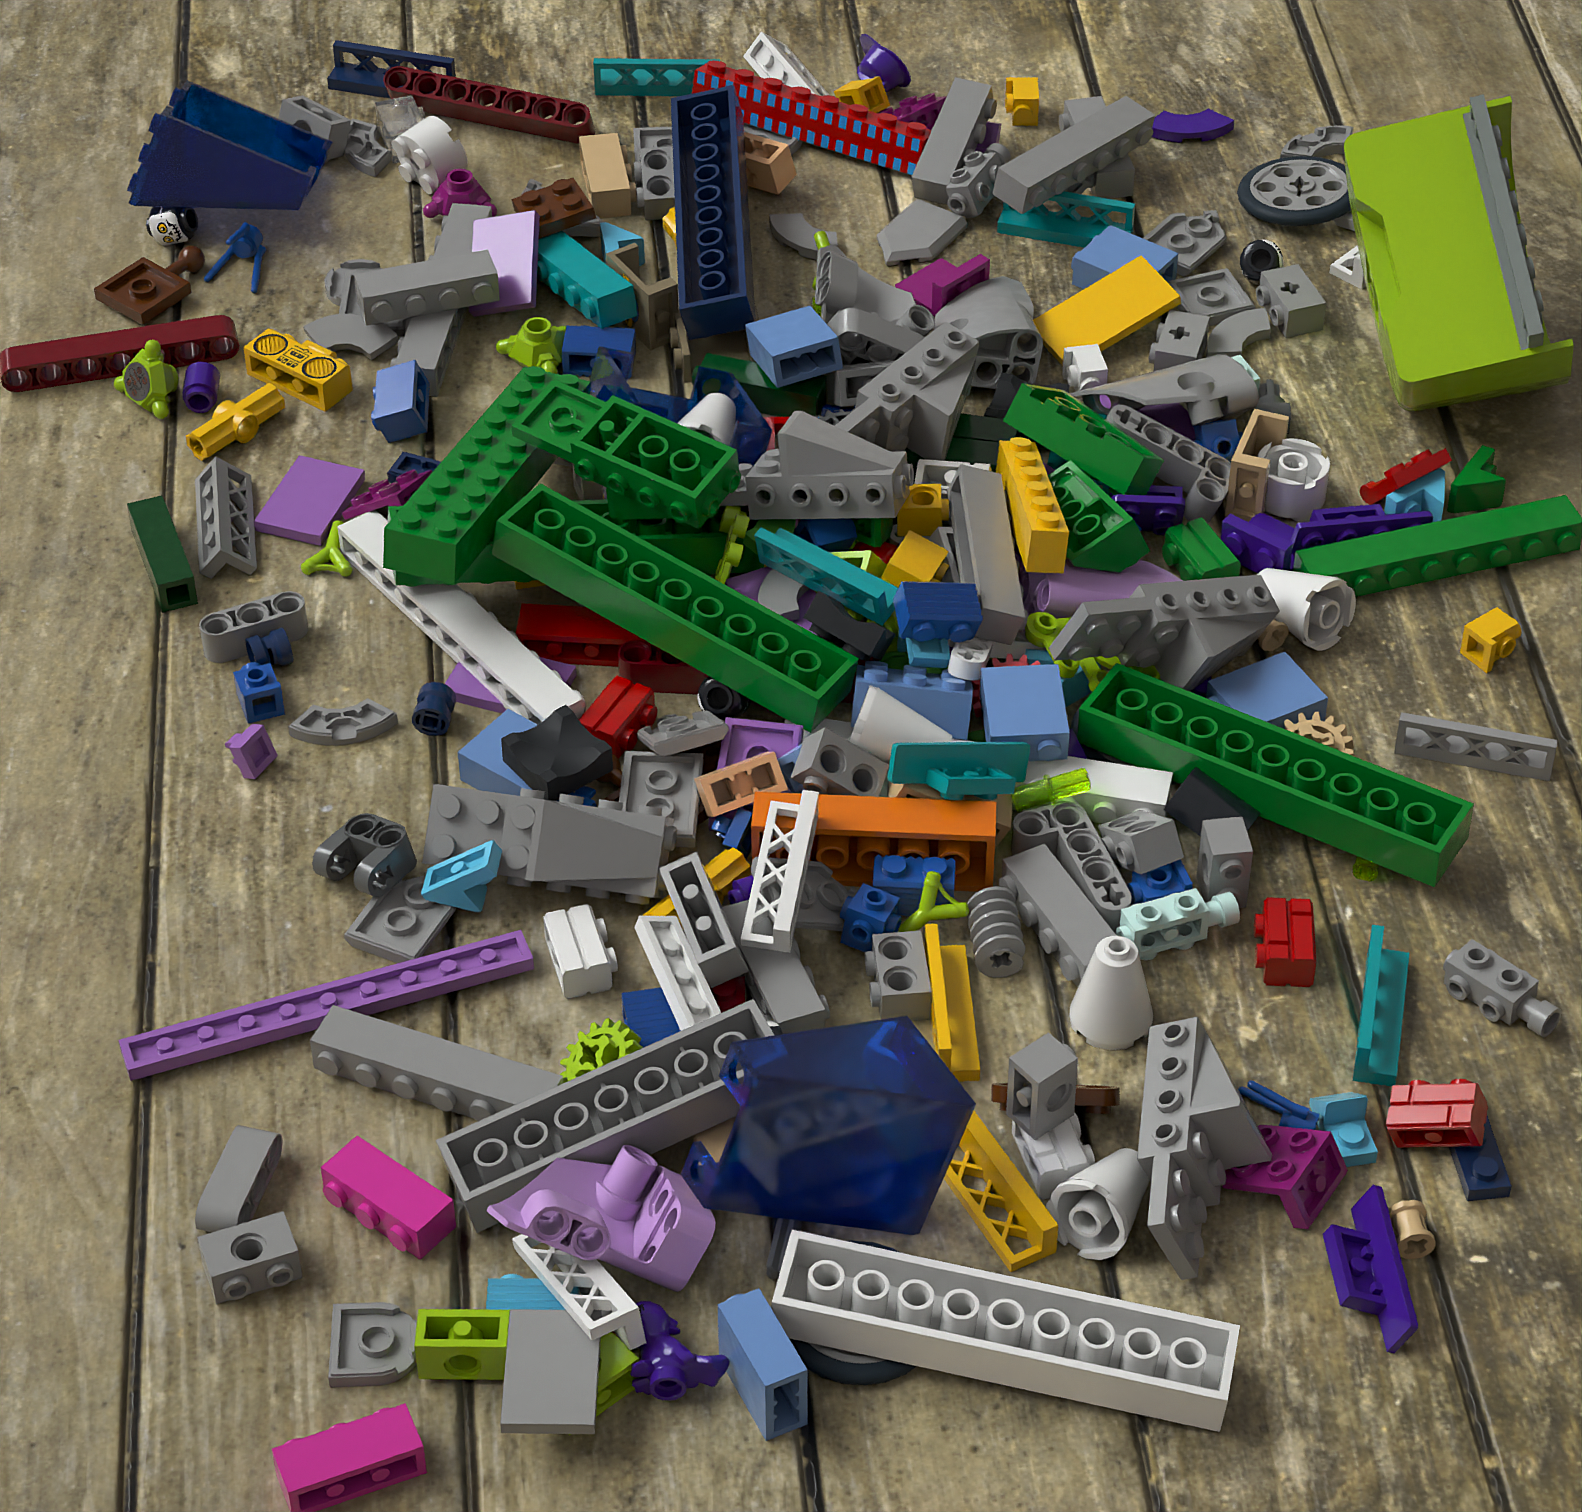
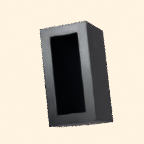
(1206, 799)

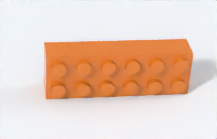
(861, 827)

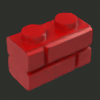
(620, 714)
(1287, 942)
(1437, 1114)

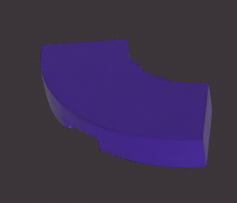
(1202, 125)

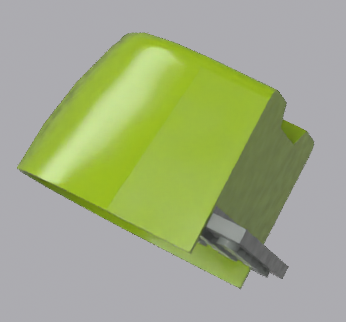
(1450, 258)

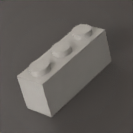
(703, 920)

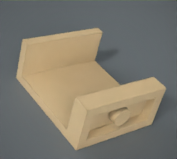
(1248, 471)

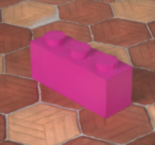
(388, 1197)
(349, 1460)

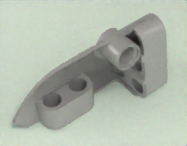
(865, 313)
(996, 316)
(1209, 386)

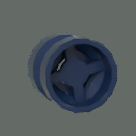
(270, 649)
(434, 708)

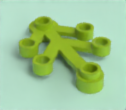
(735, 524)
(1042, 631)

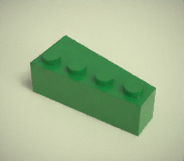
(1083, 437)

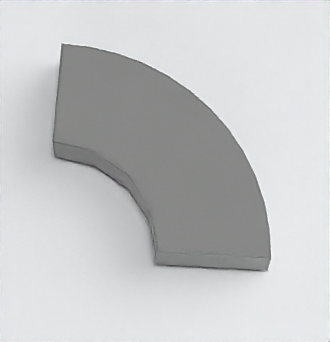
(1321, 143)
(364, 150)
(797, 233)
(1237, 332)
(351, 333)
(781, 594)
(343, 725)

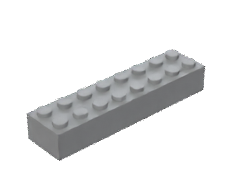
(634, 1101)

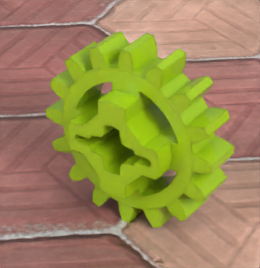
(599, 1048)

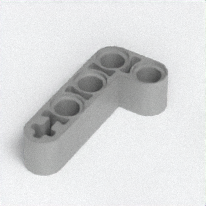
(1185, 463)
(1079, 850)

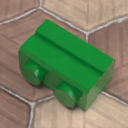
(1198, 552)

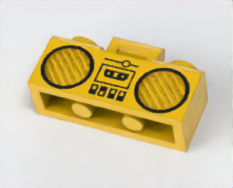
(298, 369)

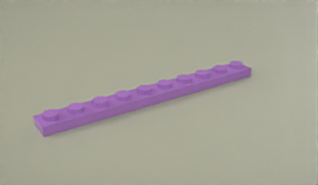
(306, 1008)

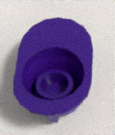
(882, 63)

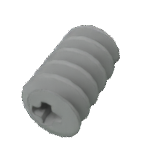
(996, 932)

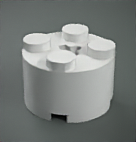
(428, 153)
(1295, 479)

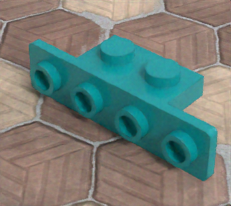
(961, 767)

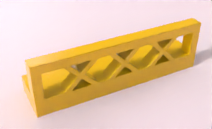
(951, 1007)
(1010, 1193)

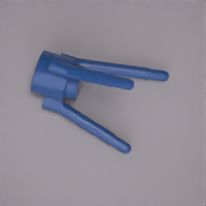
(243, 244)
(1292, 1114)

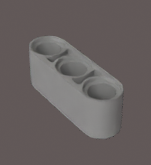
(226, 630)
(239, 1179)

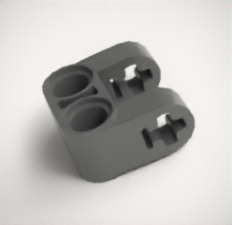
(373, 846)

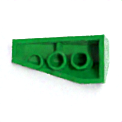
(1099, 529)

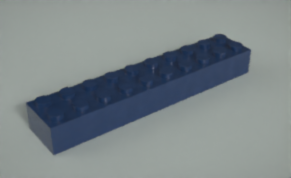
(712, 213)

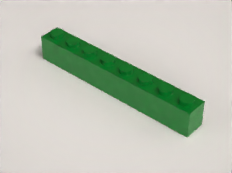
(1448, 546)

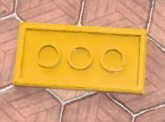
(1108, 309)

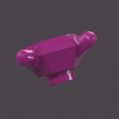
(457, 188)

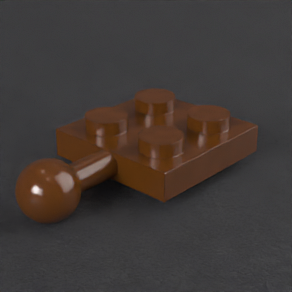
(558, 205)
(149, 289)

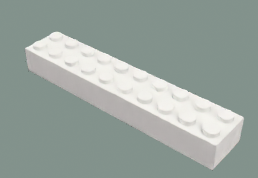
(1006, 1330)

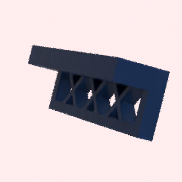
(367, 77)

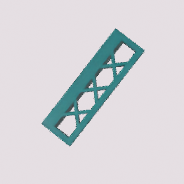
(645, 76)
(1067, 224)
(826, 574)
(1381, 1013)

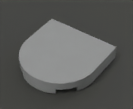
(370, 1344)

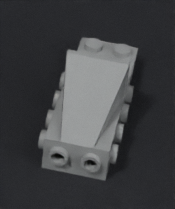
(918, 396)
(823, 476)
(1176, 626)
(555, 840)
(1189, 1135)

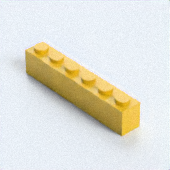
(1033, 507)

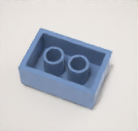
(936, 697)

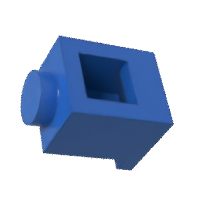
(257, 682)
(1159, 882)

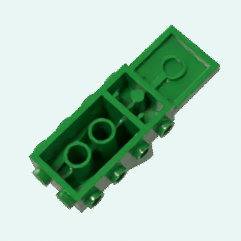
(641, 458)

